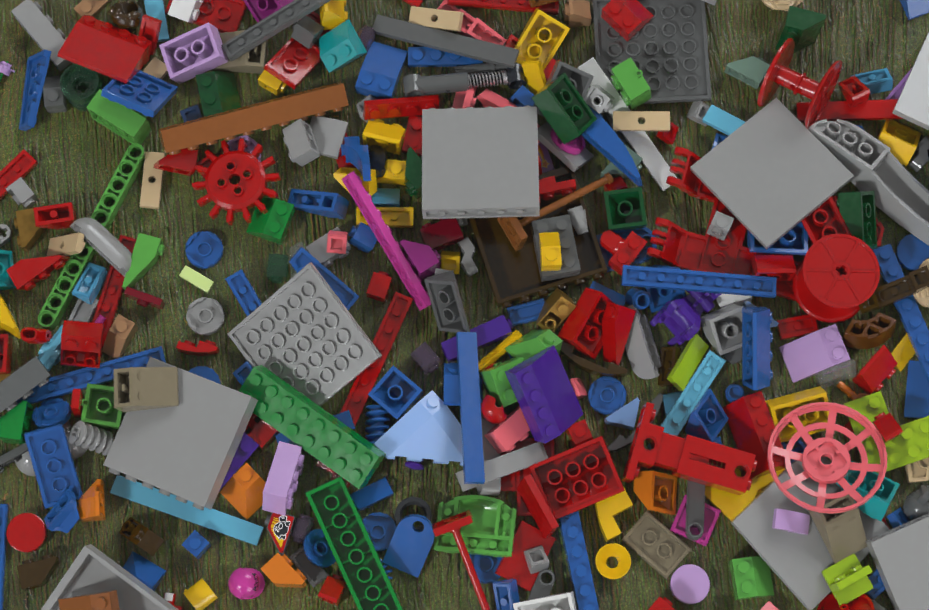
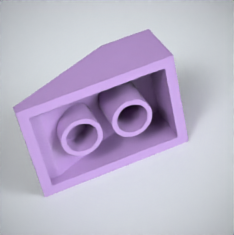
(814, 353)

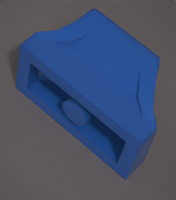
(63, 514)

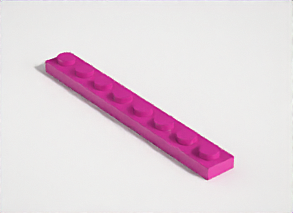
(384, 236)

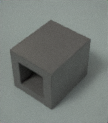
(307, 31)

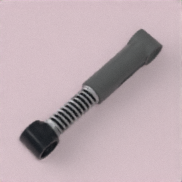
(456, 82)

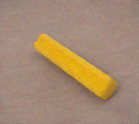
(498, 351)

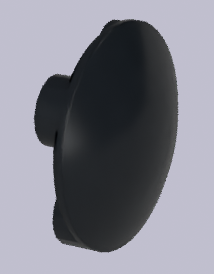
(377, 159)

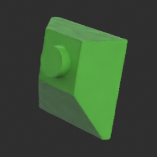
(533, 343)

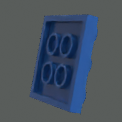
(141, 93)

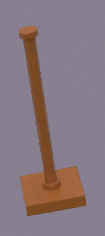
(514, 228)

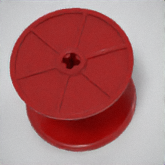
(780, 74)
(836, 278)

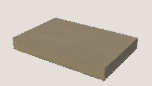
(656, 544)

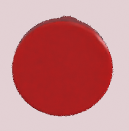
(26, 532)

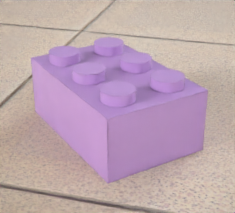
(193, 53)
(283, 478)

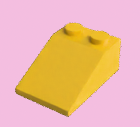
(540, 38)

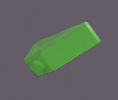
(144, 256)

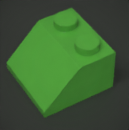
(750, 578)

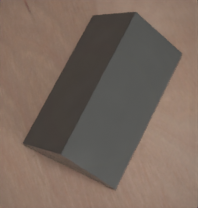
(447, 302)

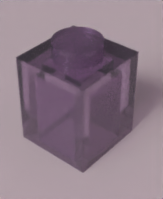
(425, 358)

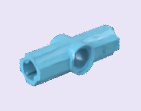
(51, 351)

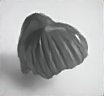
(917, 503)

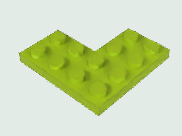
(902, 450)

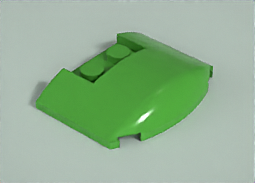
(491, 527)

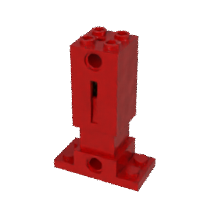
(688, 457)

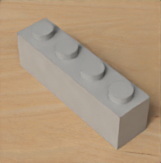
(41, 30)

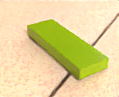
(688, 362)

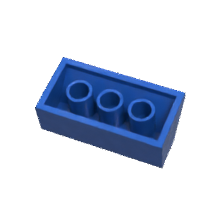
(756, 347)

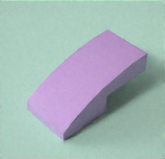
(791, 521)

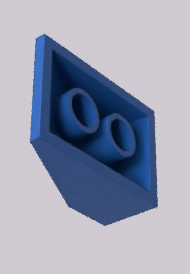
(381, 71)

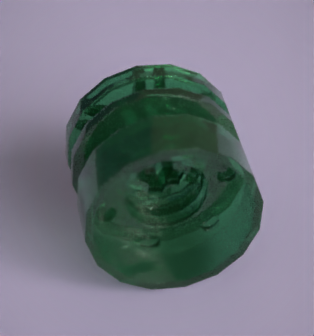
(77, 80)

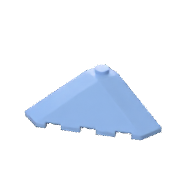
(425, 433)

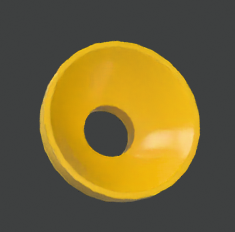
(622, 556)

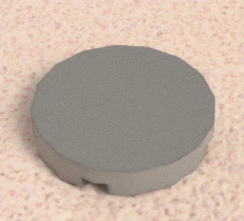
(205, 316)

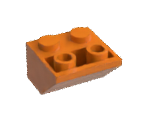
(281, 573)

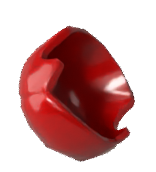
(491, 412)

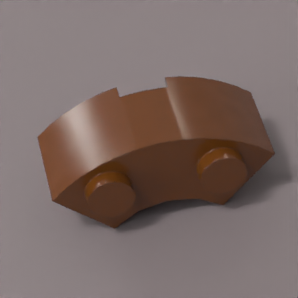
(869, 333)

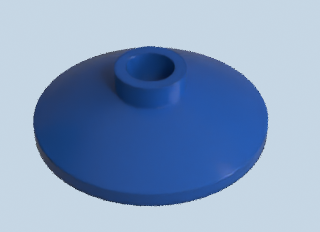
(314, 540)

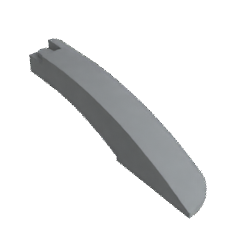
(878, 171)

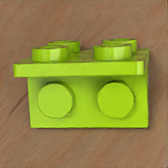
(848, 579)

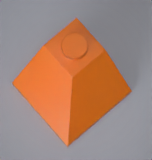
(245, 491)
(657, 491)

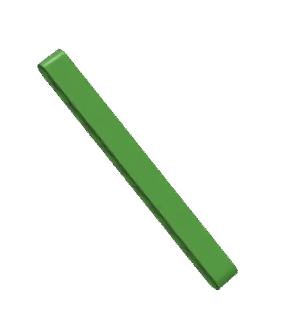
(101, 210)

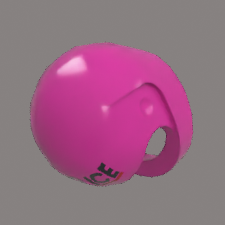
(246, 583)

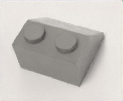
(724, 328)

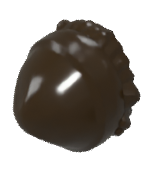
(126, 15)

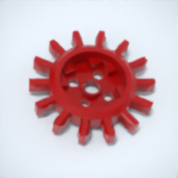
(252, 187)

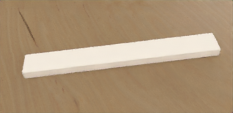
(637, 139)

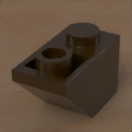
(141, 536)
(36, 573)

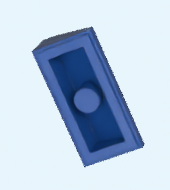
(372, 494)
(506, 594)

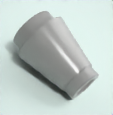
(578, 219)

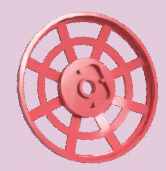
(829, 448)

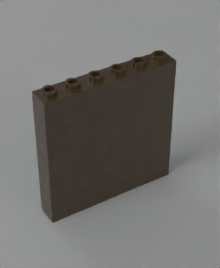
(516, 274)

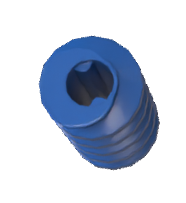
(376, 422)

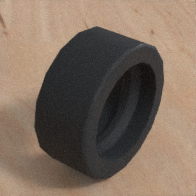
(412, 501)

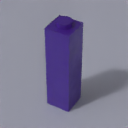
(486, 335)

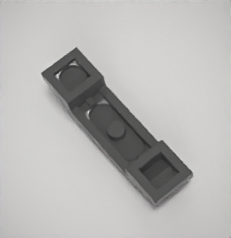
(620, 442)

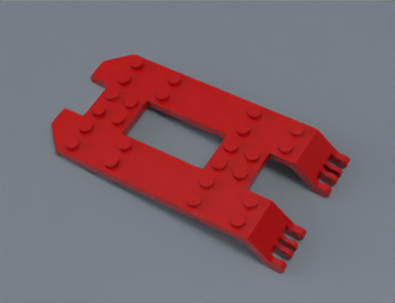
(707, 252)

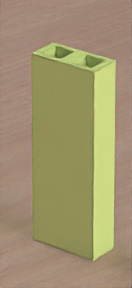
(196, 279)

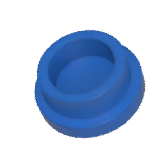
(734, 392)

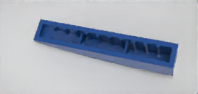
(610, 145)

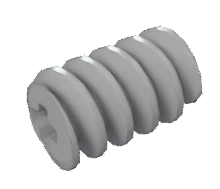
(91, 437)

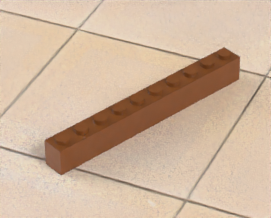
(253, 117)

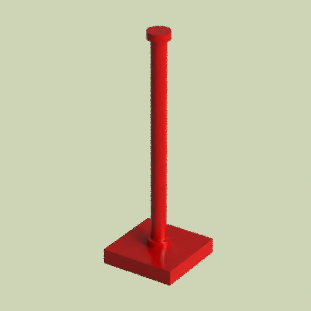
(453, 525)

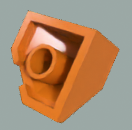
(92, 503)

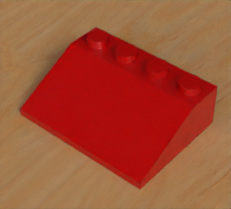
(106, 49)
(577, 477)

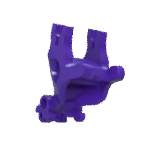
(684, 314)

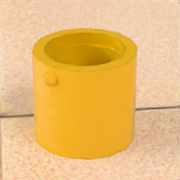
(200, 595)

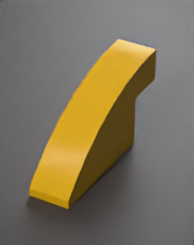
(607, 509)

